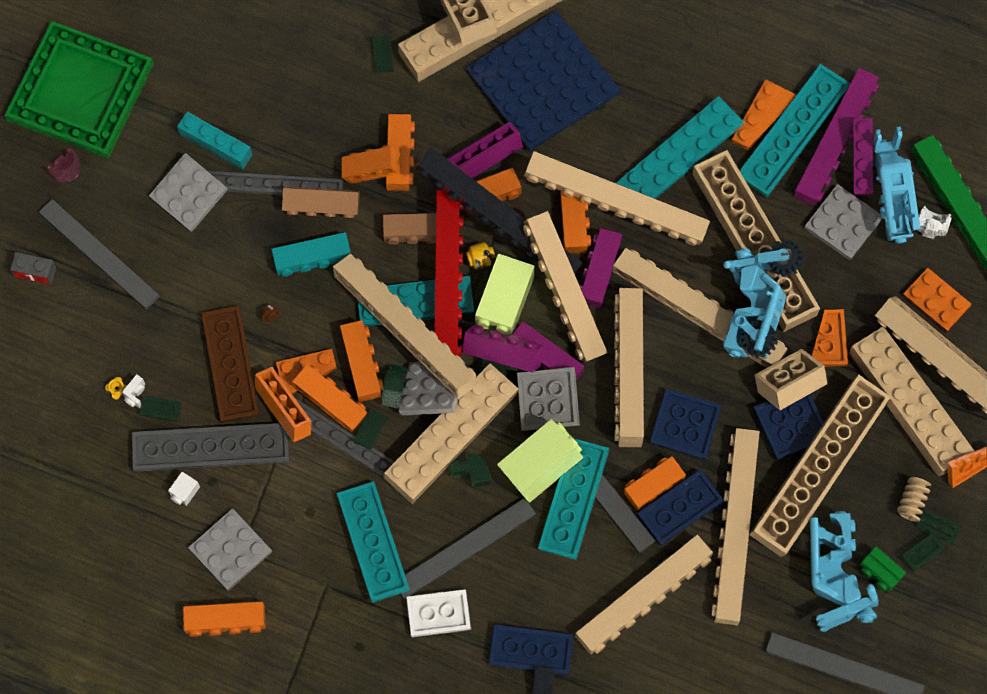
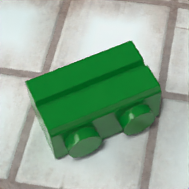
(882, 570)

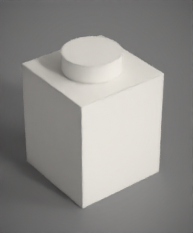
(183, 489)

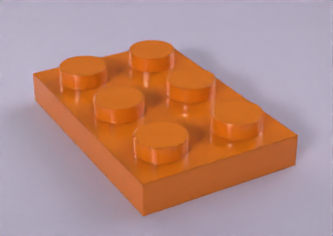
(936, 300)

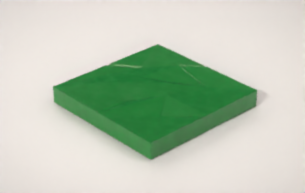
(79, 89)

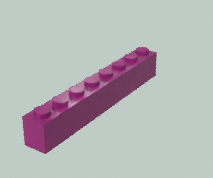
(835, 138)

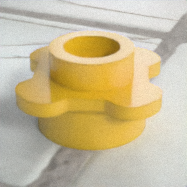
(116, 382)

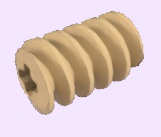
(912, 498)

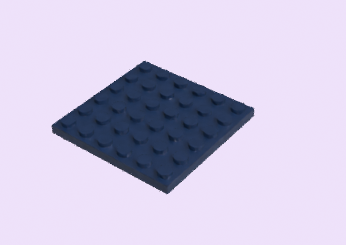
(543, 80)

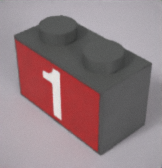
(33, 268)

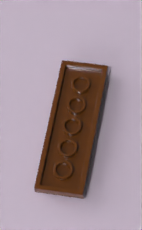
(230, 364)

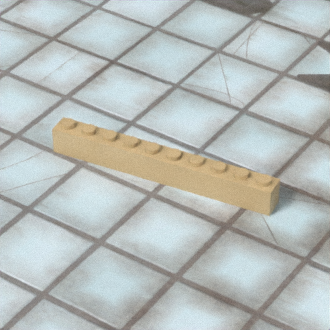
(616, 198)
(683, 299)
(405, 326)
(736, 528)

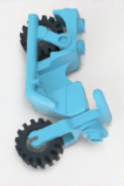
(765, 296)

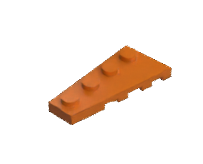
(763, 113)

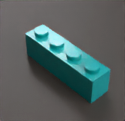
(214, 141)
(311, 254)

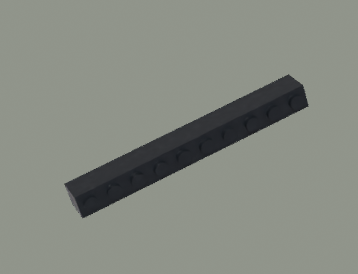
(480, 202)

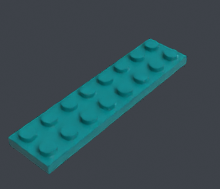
(794, 130)
(683, 150)

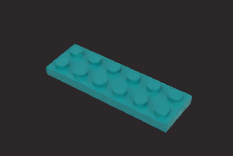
(421, 300)
(574, 502)
(373, 542)

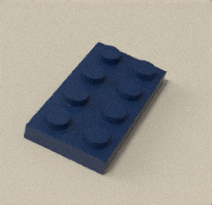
(680, 507)
(530, 648)

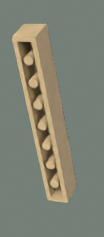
(564, 287)
(643, 595)

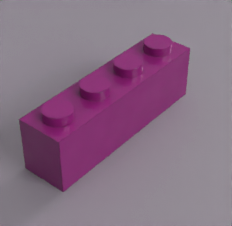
(488, 150)
(863, 156)
(600, 267)
(502, 348)
(552, 355)

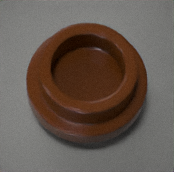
(269, 313)

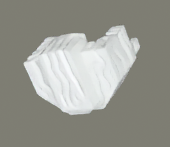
(933, 224)

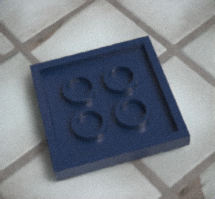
(685, 424)
(789, 428)

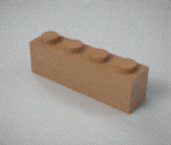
(320, 201)
(409, 228)

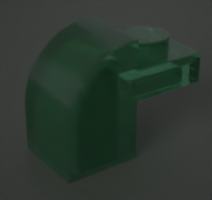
(393, 386)
(475, 466)

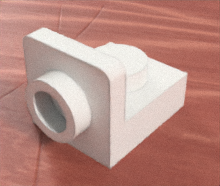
(134, 388)

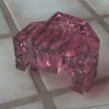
(66, 167)

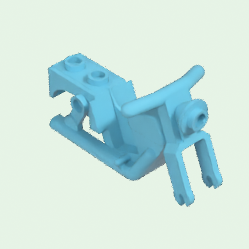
(897, 188)
(831, 581)

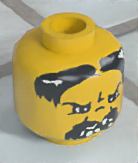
(480, 255)

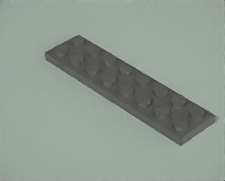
(209, 447)

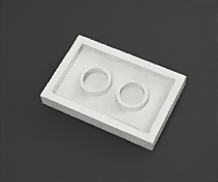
(438, 613)

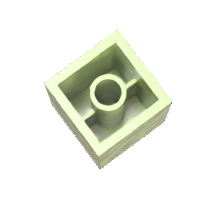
(505, 295)
(541, 459)

